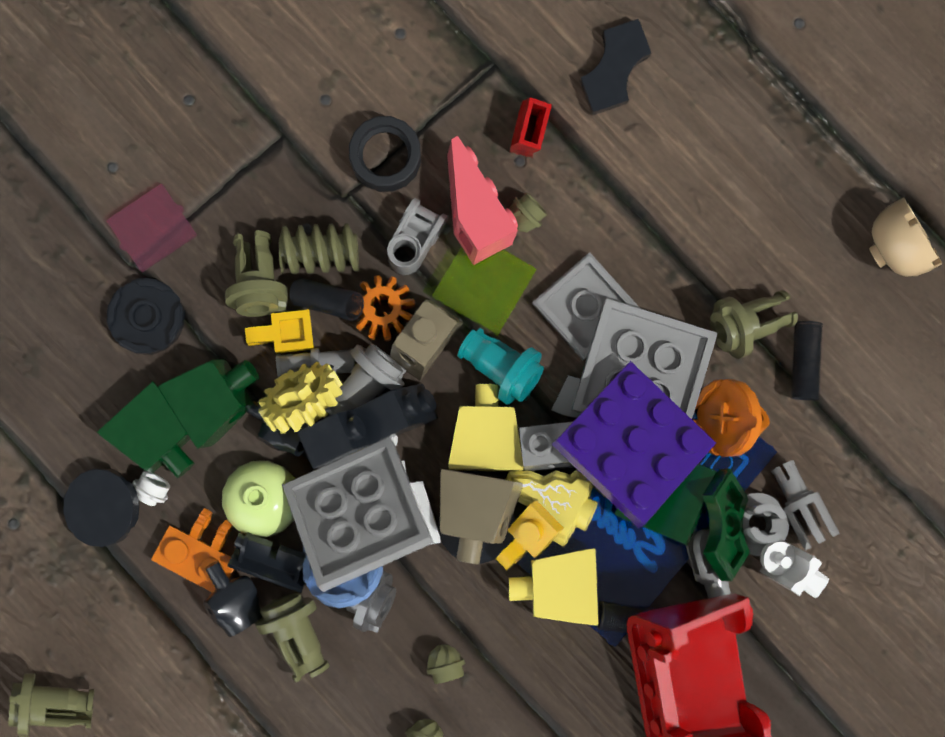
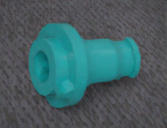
(508, 368)

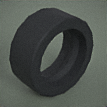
(378, 125)

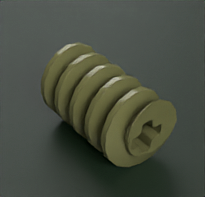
(318, 248)

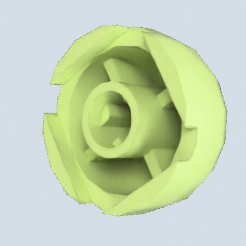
(256, 499)

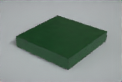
(682, 509)

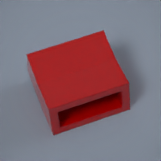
(530, 107)

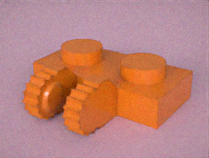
(189, 555)

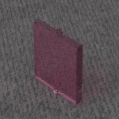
(151, 227)

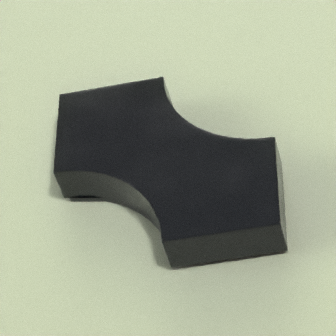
(623, 50)

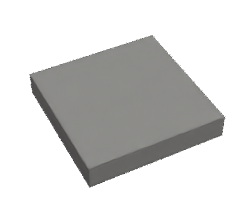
(577, 300)

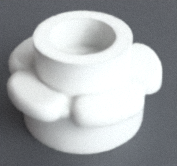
(151, 488)

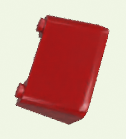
(692, 669)

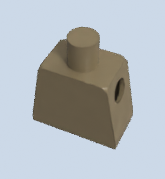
(424, 338)
(476, 510)

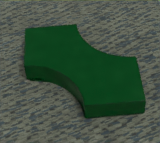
(726, 540)

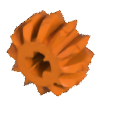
(396, 304)

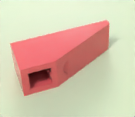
(477, 214)

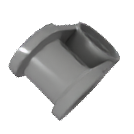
(418, 231)

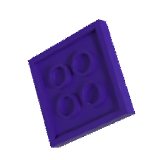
(634, 444)

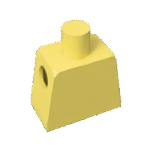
(486, 435)
(561, 587)

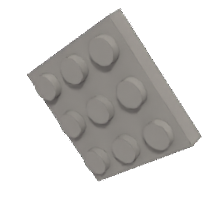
(663, 348)
(357, 514)

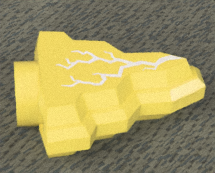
(561, 495)

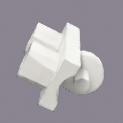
(792, 568)

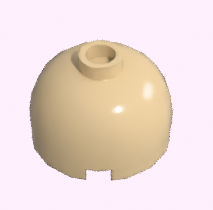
(902, 241)

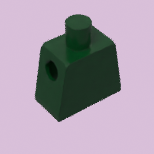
(210, 399)
(149, 433)

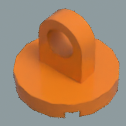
(730, 416)

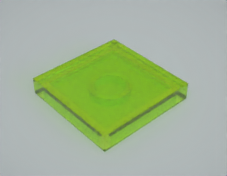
(485, 290)

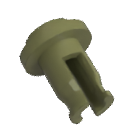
(255, 291)
(739, 324)
(294, 634)
(48, 706)

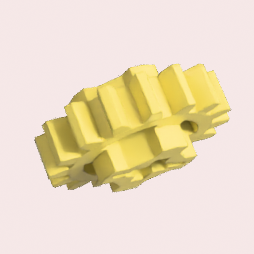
(300, 397)

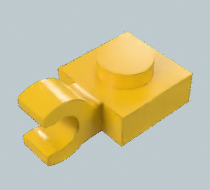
(288, 331)
(532, 534)

